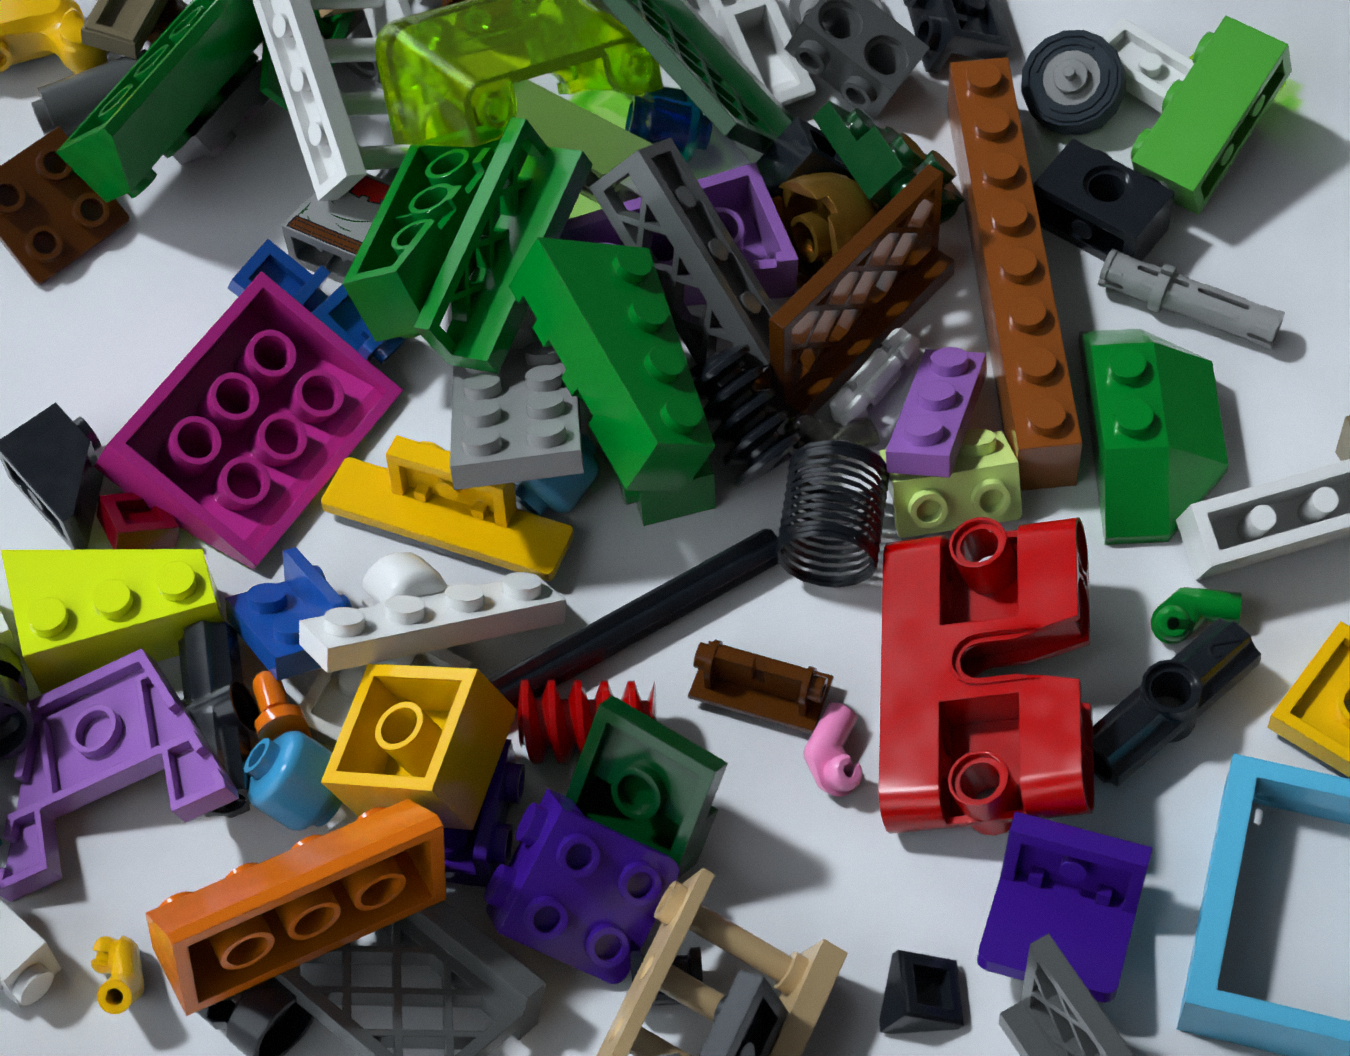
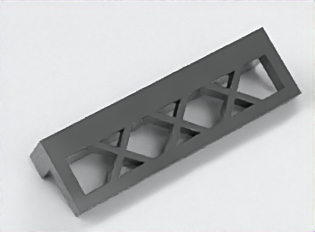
(699, 246)

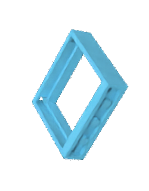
(1231, 1015)

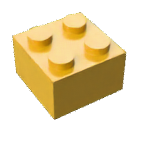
(420, 739)

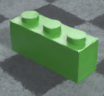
(1212, 111)

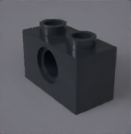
(1101, 203)

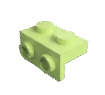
(981, 485)

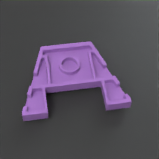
(96, 741)

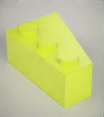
(103, 604)

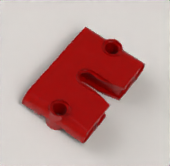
(960, 733)

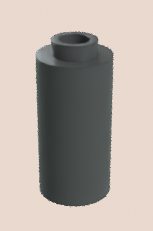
(73, 98)

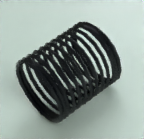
(843, 531)

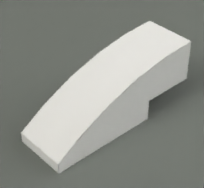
(758, 37)

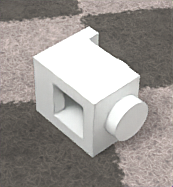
(25, 960)

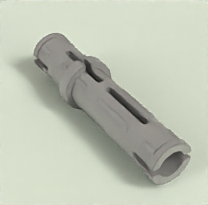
(1201, 302)

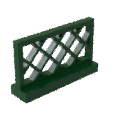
(706, 71)

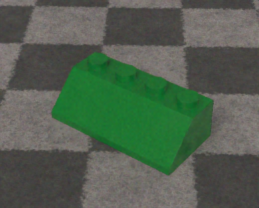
(163, 95)

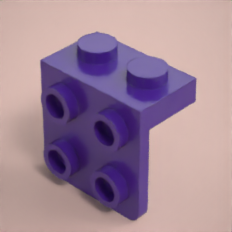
(578, 889)
(1075, 889)

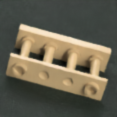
(801, 978)

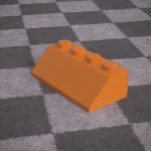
(299, 903)

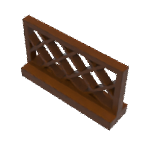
(858, 299)

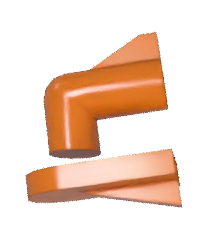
(276, 713)

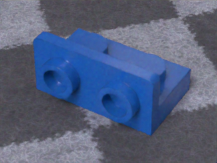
(271, 613)

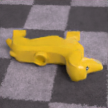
(42, 29)

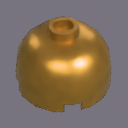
(821, 217)

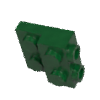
(883, 158)
(647, 782)

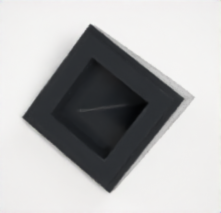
(921, 995)

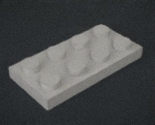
(514, 421)

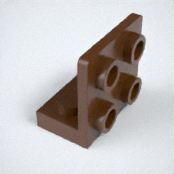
(50, 211)

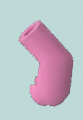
(826, 754)

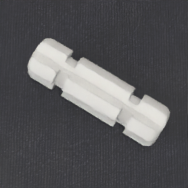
(875, 377)

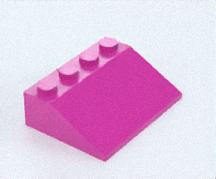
(249, 424)

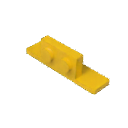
(420, 503)

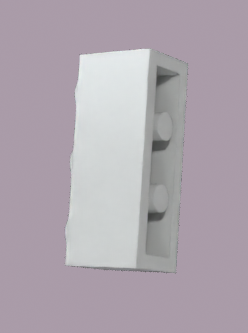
(1267, 520)

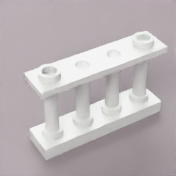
(312, 93)

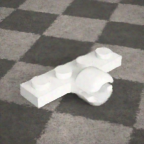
(420, 613)

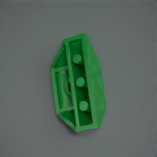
(1150, 431)

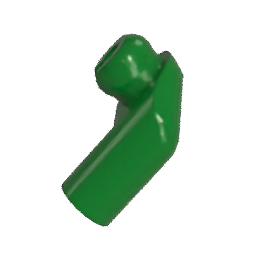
(1190, 608)

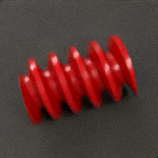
(567, 721)

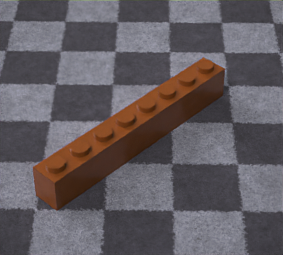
(1013, 275)

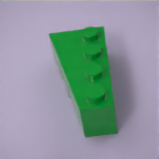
(415, 234)
(620, 357)

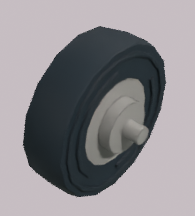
(1073, 82)

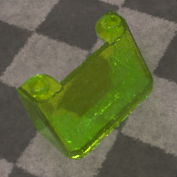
(455, 66)

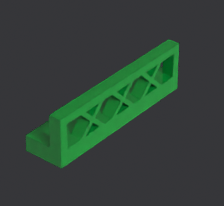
(530, 207)

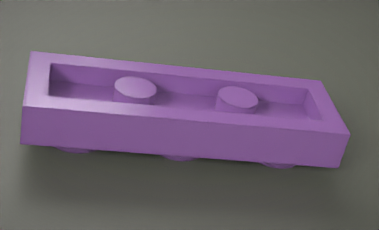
(936, 413)

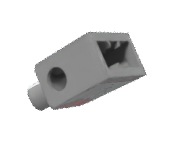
(335, 229)

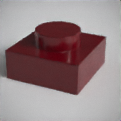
(133, 525)

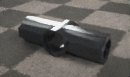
(1194, 676)
(219, 701)

